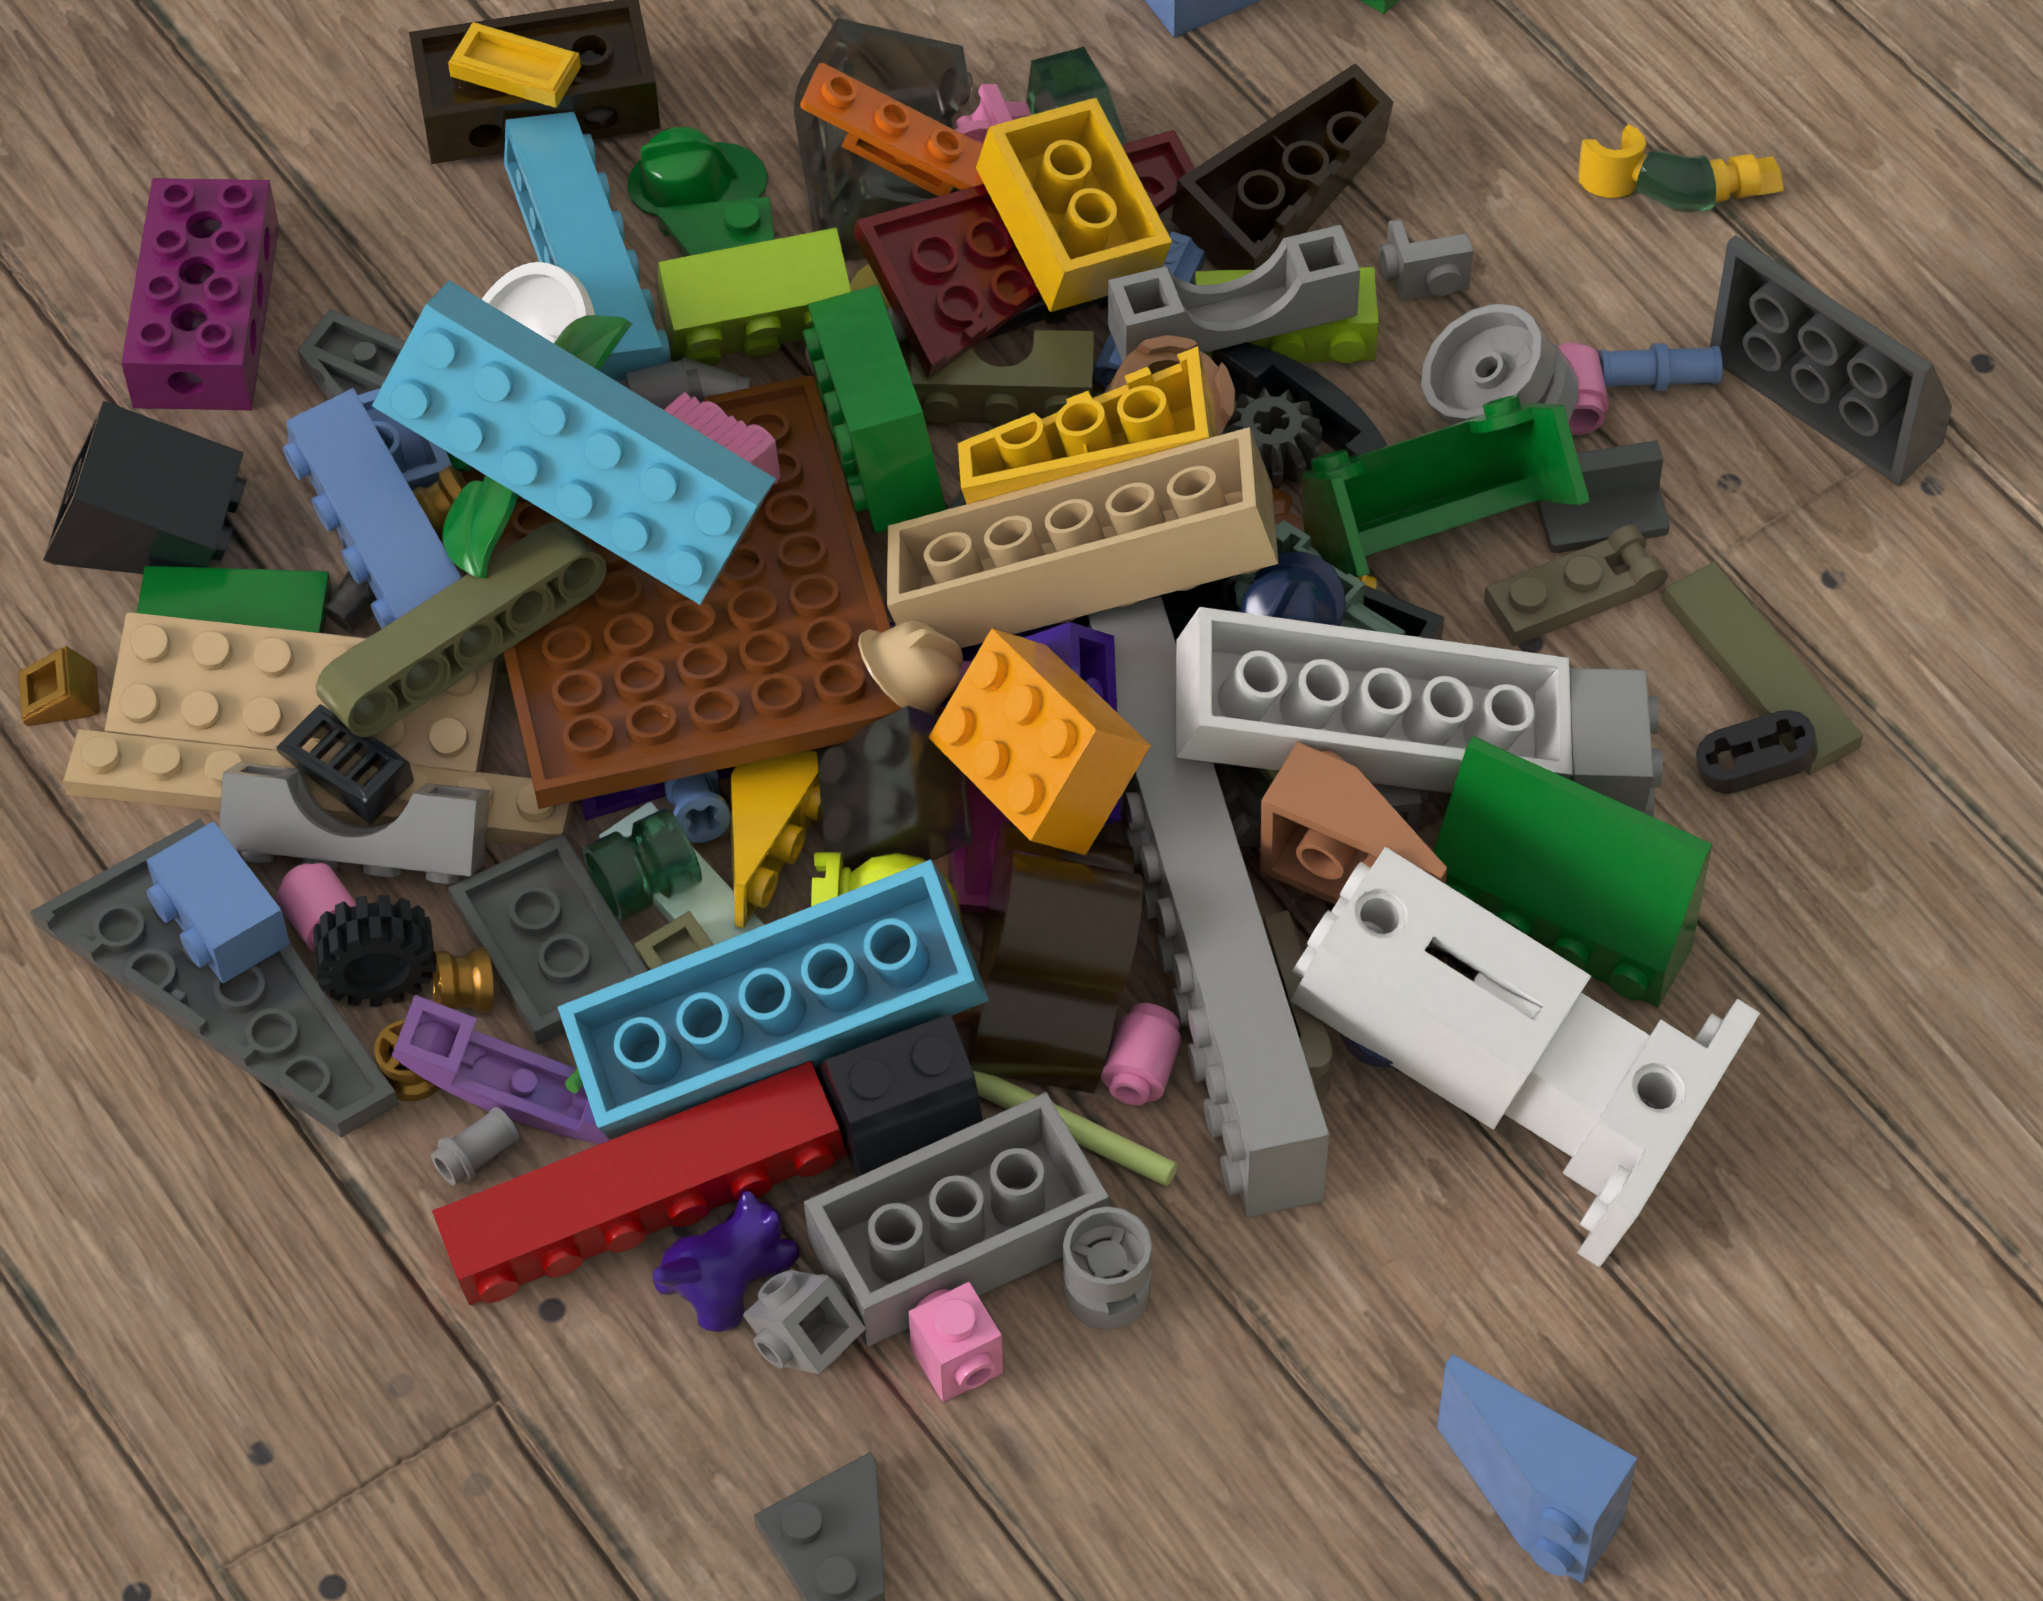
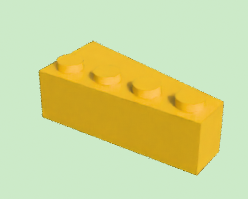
(1092, 433)

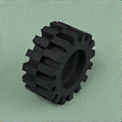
(374, 950)

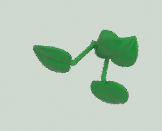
(486, 506)

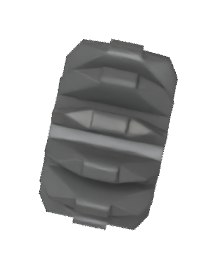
(1283, 433)

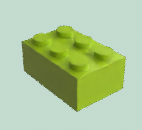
(748, 295)

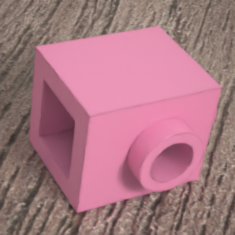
(955, 1341)

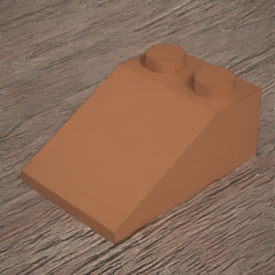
(1327, 819)

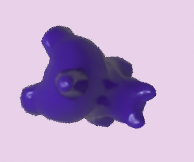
(722, 1262)

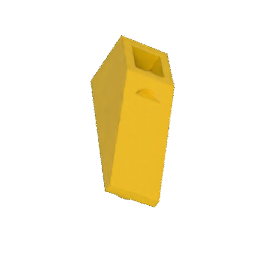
(769, 822)

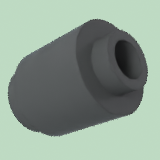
(664, 383)

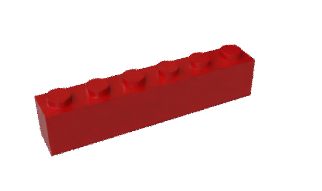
(639, 1184)

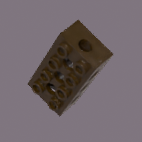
(608, 95)

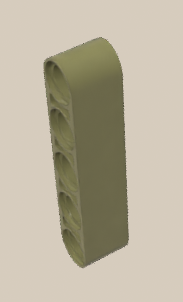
(460, 629)

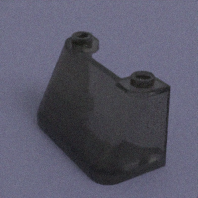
(901, 65)

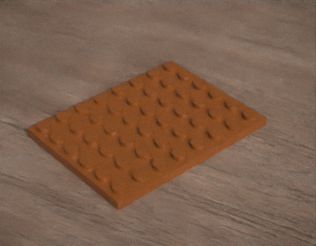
(764, 668)

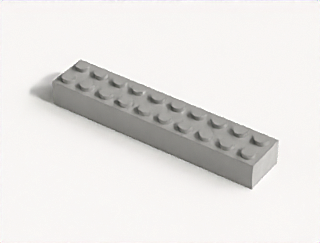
(1213, 938)

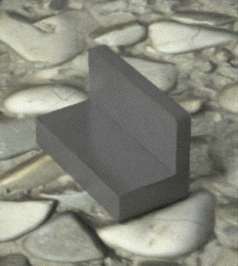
(1621, 492)

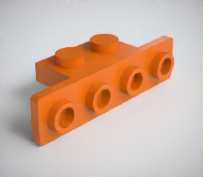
(893, 133)

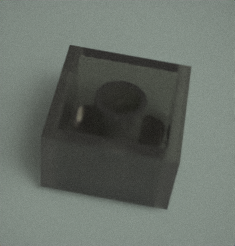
(892, 792)

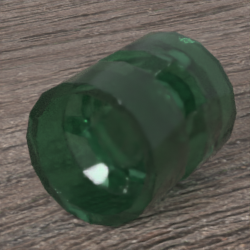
(645, 863)

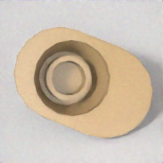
(913, 664)

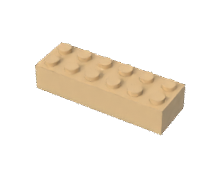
(1086, 541)

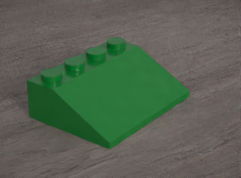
(1574, 870)

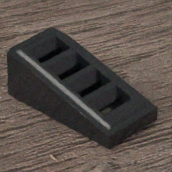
(377, 793)

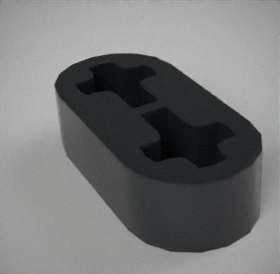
(1757, 751)

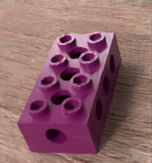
(214, 357)

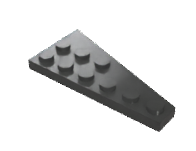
(263, 1020)

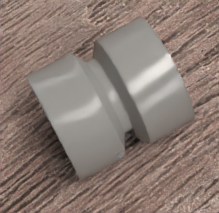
(1107, 1267)

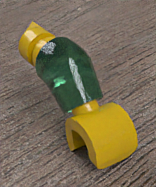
(1672, 178)

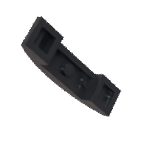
(1341, 419)

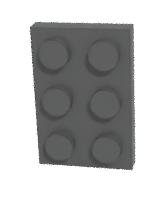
(545, 932)

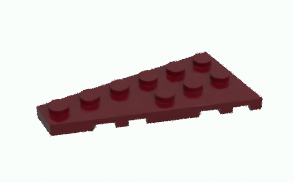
(956, 267)

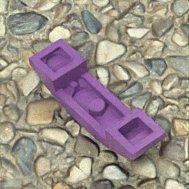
(493, 1073)

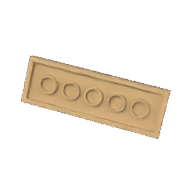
(261, 683)

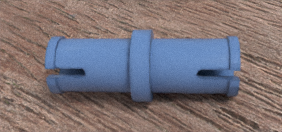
(1661, 366)

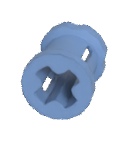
(699, 806)

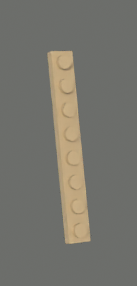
(192, 774)

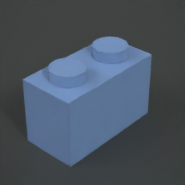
(216, 902)

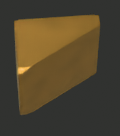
(58, 688)

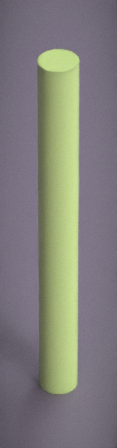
(1084, 1131)

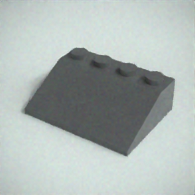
(1827, 365)

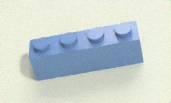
(369, 505)

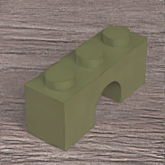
(985, 393)

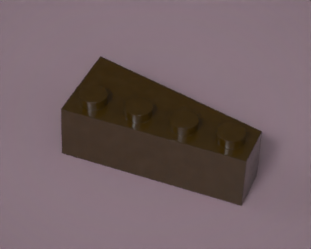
(1282, 172)

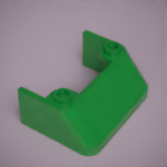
(1439, 481)

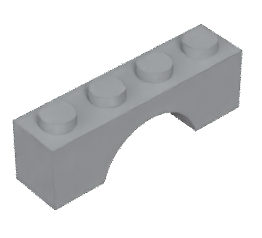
(1300, 286)
(274, 814)

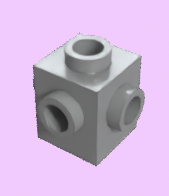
(802, 1321)

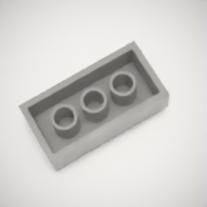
(954, 1214)

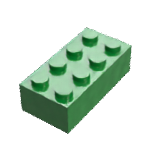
(872, 409)

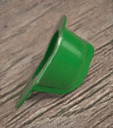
(690, 168)

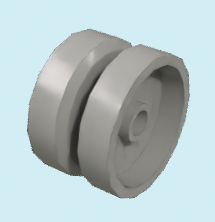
(1494, 356)

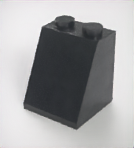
(145, 497)

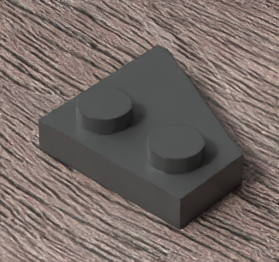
(830, 1535)

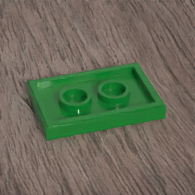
(238, 596)

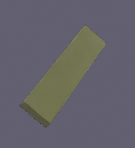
(1758, 660)

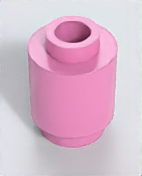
(1592, 393)
(309, 893)
(1142, 1054)

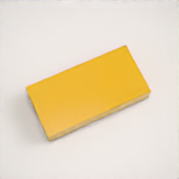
(514, 64)

